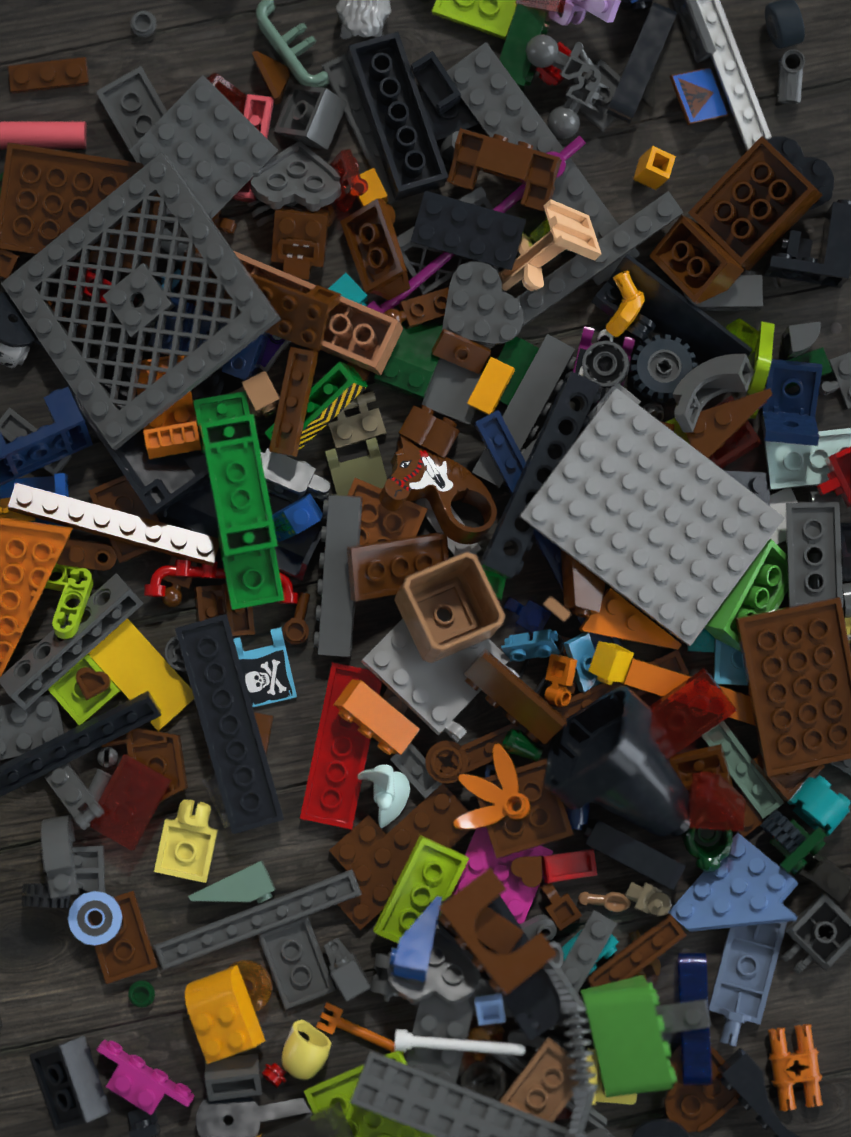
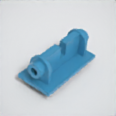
(519, 646)

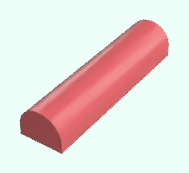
(258, 111)
(44, 134)

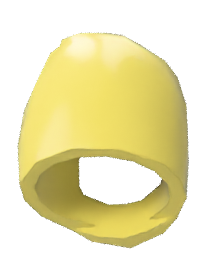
(304, 1057)

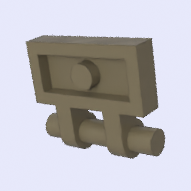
(360, 426)

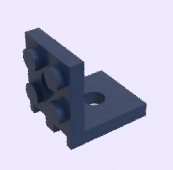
(792, 415)

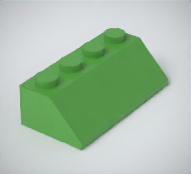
(756, 592)

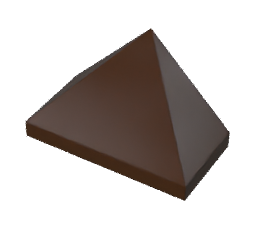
(273, 74)

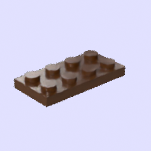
(383, 566)

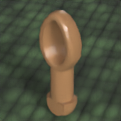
(612, 901)

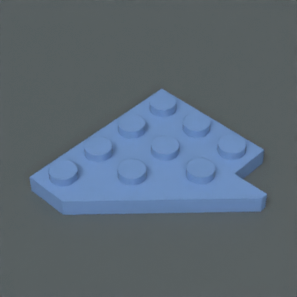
(739, 893)

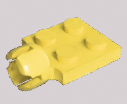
(187, 843)

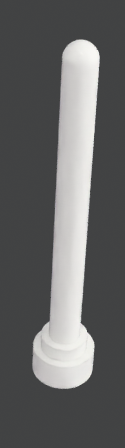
(406, 1041)

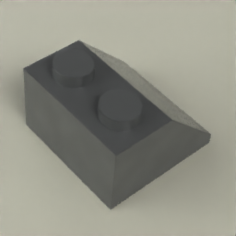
(311, 116)

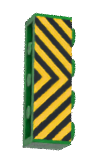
(328, 399)

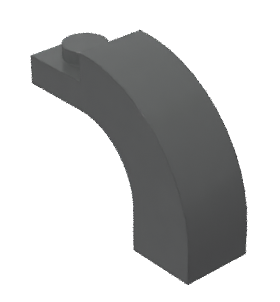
(705, 382)
(57, 850)

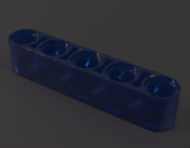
(695, 1042)

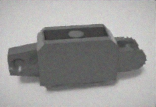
(292, 478)

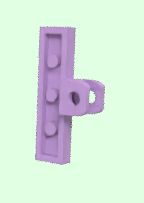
(602, 9)

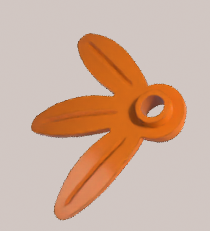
(503, 799)

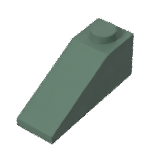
(240, 887)

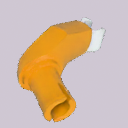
(628, 309)

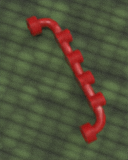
(184, 569)

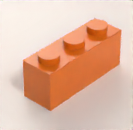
(375, 717)

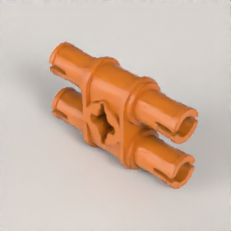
(807, 1074)

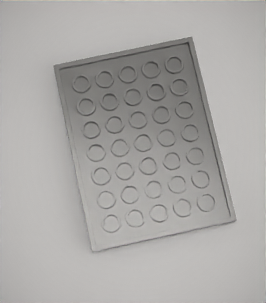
(652, 517)

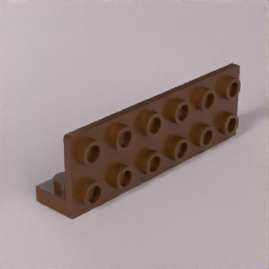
(301, 314)

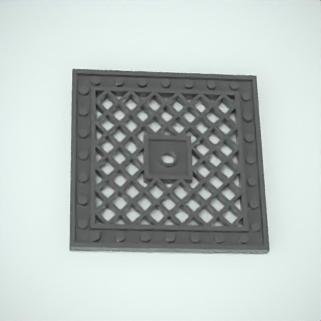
(78, 240)

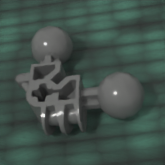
(543, 52)

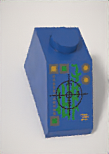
(296, 517)

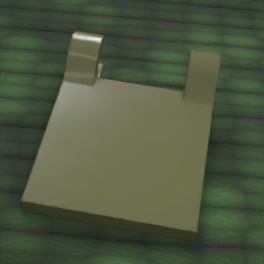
(365, 468)

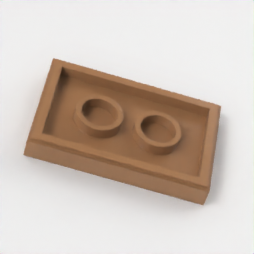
(544, 1083)

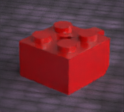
(839, 475)

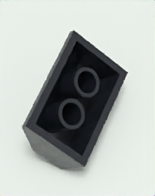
(70, 1083)

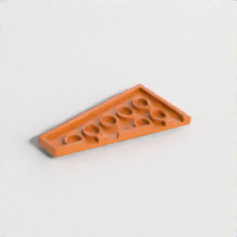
(26, 564)

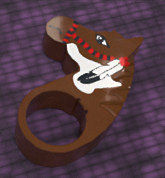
(441, 481)

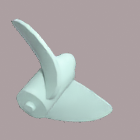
(390, 791)

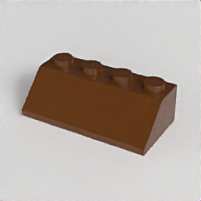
(514, 696)

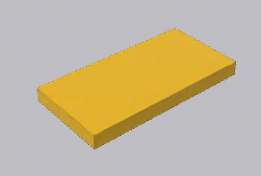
(140, 668)

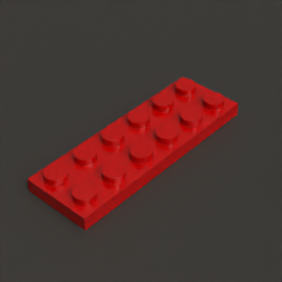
(337, 755)

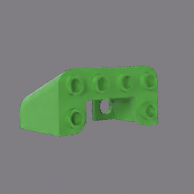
(628, 1037)

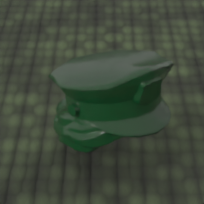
(708, 846)

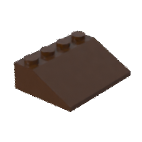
(755, 203)

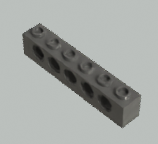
(56, 656)

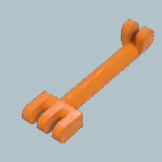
(352, 1028)

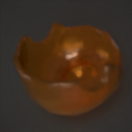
(485, 1033)

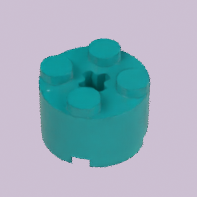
(819, 804)

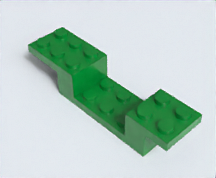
(240, 499)

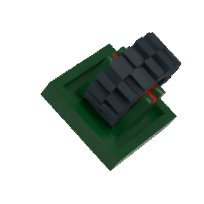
(792, 841)

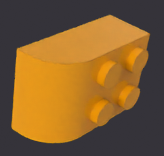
(222, 1014)

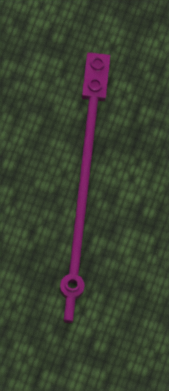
(503, 207)

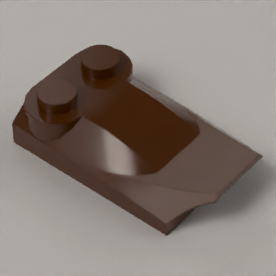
(376, 249)

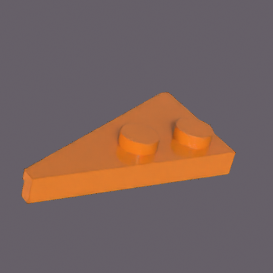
(624, 621)

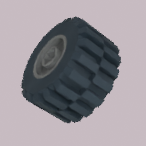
(659, 368)

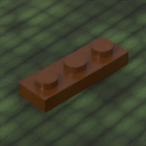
(48, 75)

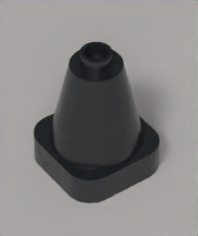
(614, 762)

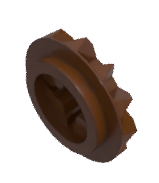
(459, 759)

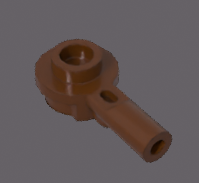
(296, 629)

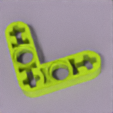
(762, 359)
(70, 590)

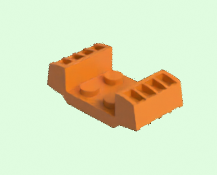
(175, 428)

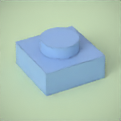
(490, 1009)

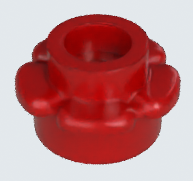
(274, 1074)

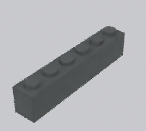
(530, 401)
(337, 608)

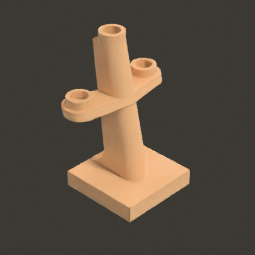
(568, 231)

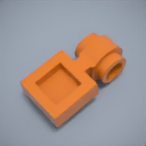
(561, 673)

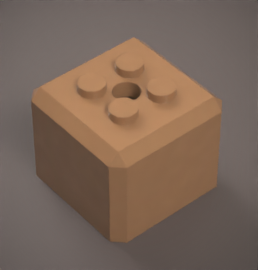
(463, 591)

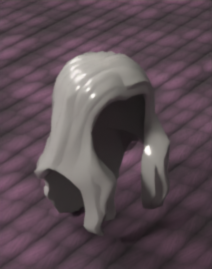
(363, 17)

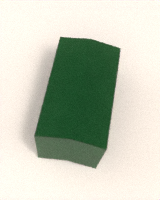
(519, 355)

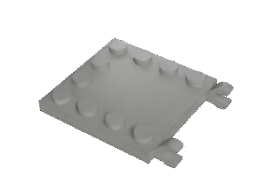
(433, 689)

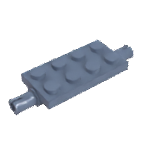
(745, 975)

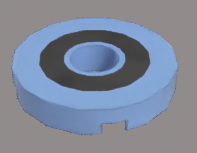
(81, 926)

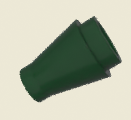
(521, 745)

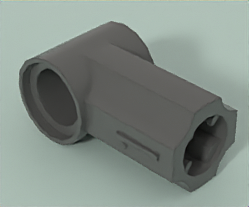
(790, 79)

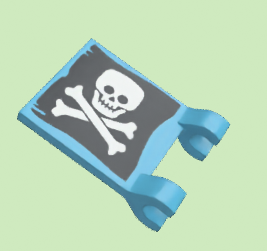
(267, 671)

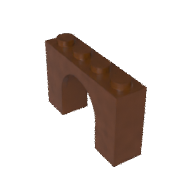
(506, 970)

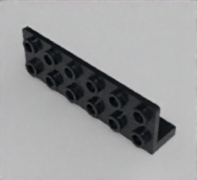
(671, 313)
(536, 1000)

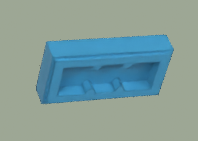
(583, 651)

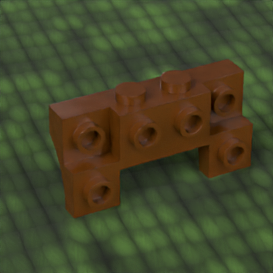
(507, 160)

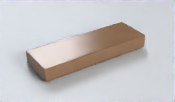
(557, 609)

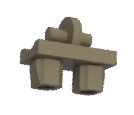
(649, 899)

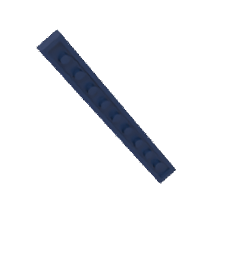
(510, 465)

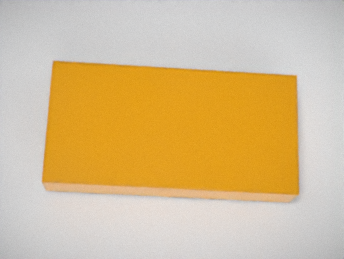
(491, 386)

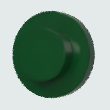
(141, 993)

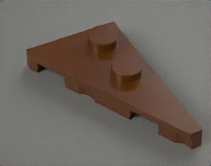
(723, 421)

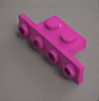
(139, 1082)

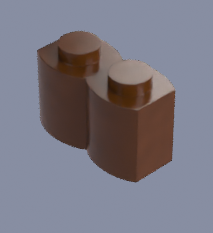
(428, 431)

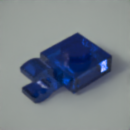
(530, 616)

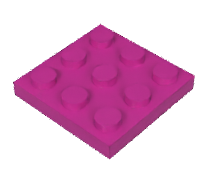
(482, 856)

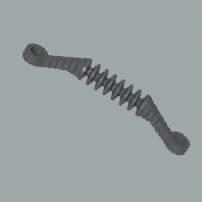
(572, 1005)

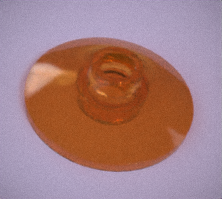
(260, 979)

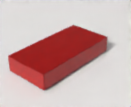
(569, 865)

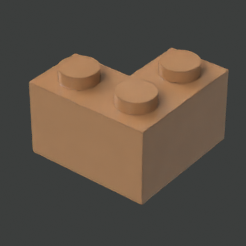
(260, 396)

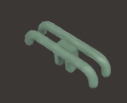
(287, 54)

